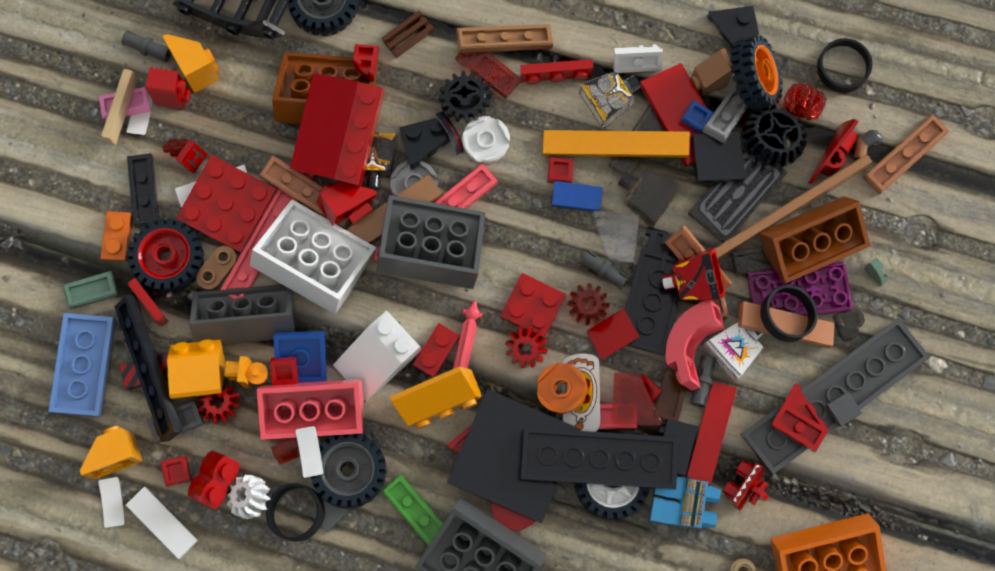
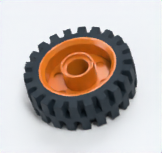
(756, 72)

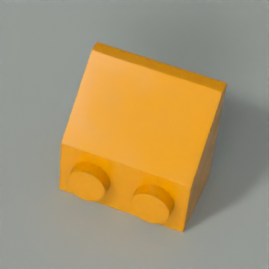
(194, 61)
(195, 368)
(111, 453)

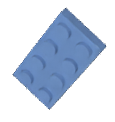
(82, 365)

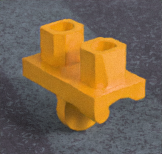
(246, 372)

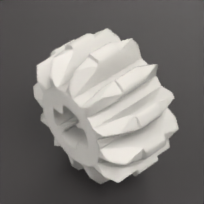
(248, 497)

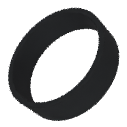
(860, 48)
(806, 300)
(271, 508)

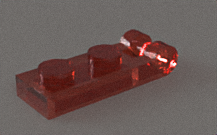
(492, 70)

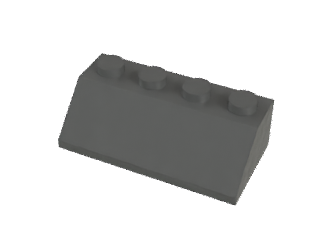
(245, 319)

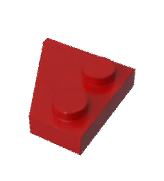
(799, 420)

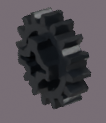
(460, 86)

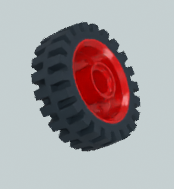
(150, 245)

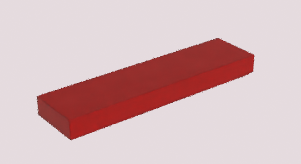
(711, 432)

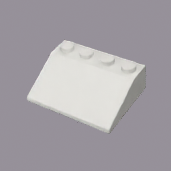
(312, 256)

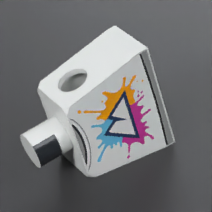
(734, 349)

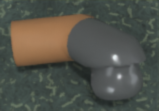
(870, 138)

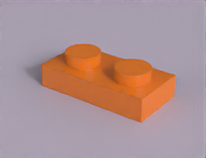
(116, 236)

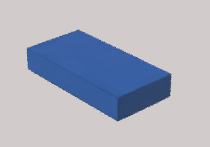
(576, 196)

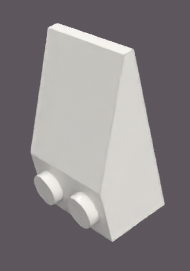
(378, 354)

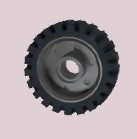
(323, 16)
(368, 474)

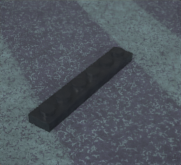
(148, 368)

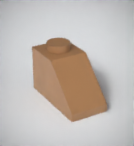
(712, 73)

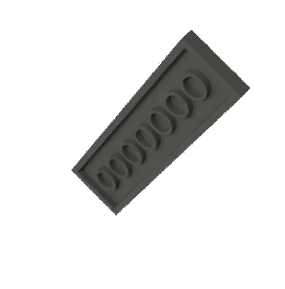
(862, 373)

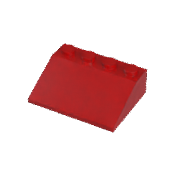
(337, 129)

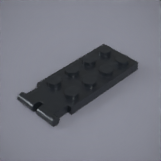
(648, 303)

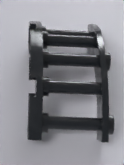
(258, 28)

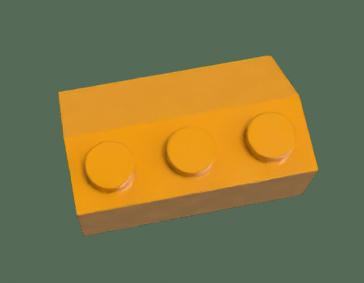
(437, 397)

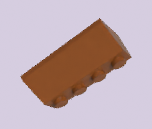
(815, 238)

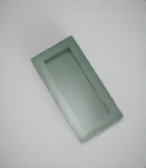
(90, 290)

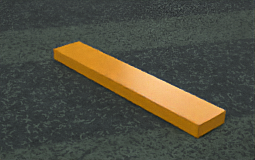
(616, 143)

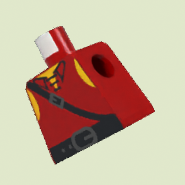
(697, 277)

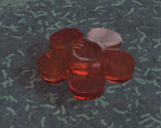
(174, 146)

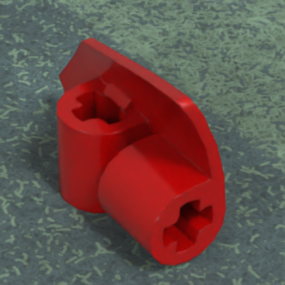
(836, 150)

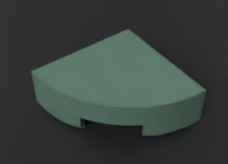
(874, 270)

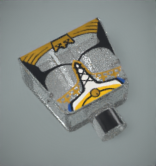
(608, 96)

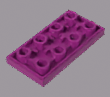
(825, 286)

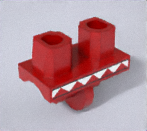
(752, 476)

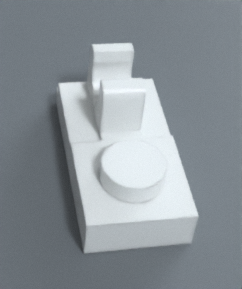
(637, 59)

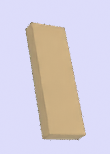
(119, 106)

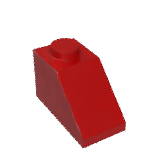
(342, 199)

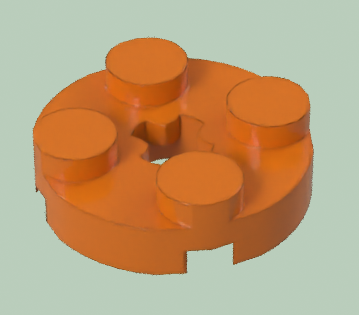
(576, 389)

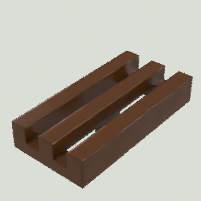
(402, 27)

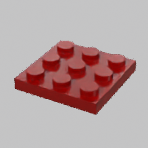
(226, 204)

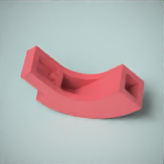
(686, 336)

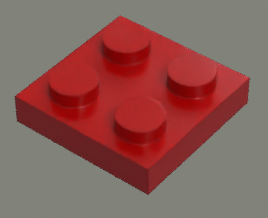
(533, 305)

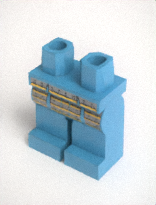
(690, 504)

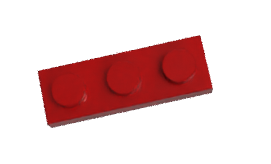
(556, 71)

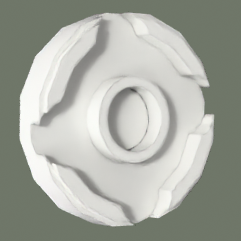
(486, 140)

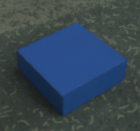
(696, 116)

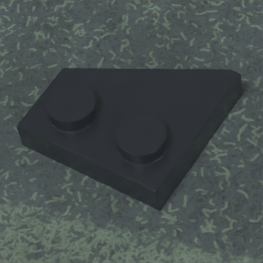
(735, 23)
(423, 140)

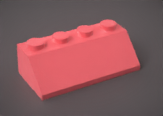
(329, 406)

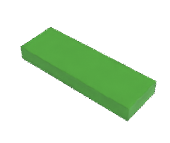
(413, 508)

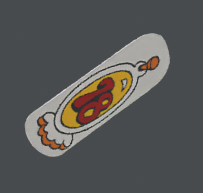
(588, 414)

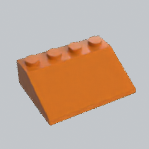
(834, 546)

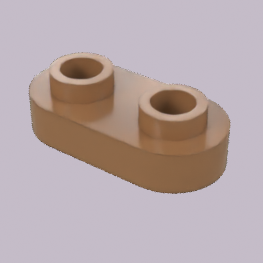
(219, 269)

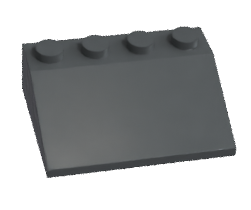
(431, 242)
(478, 543)

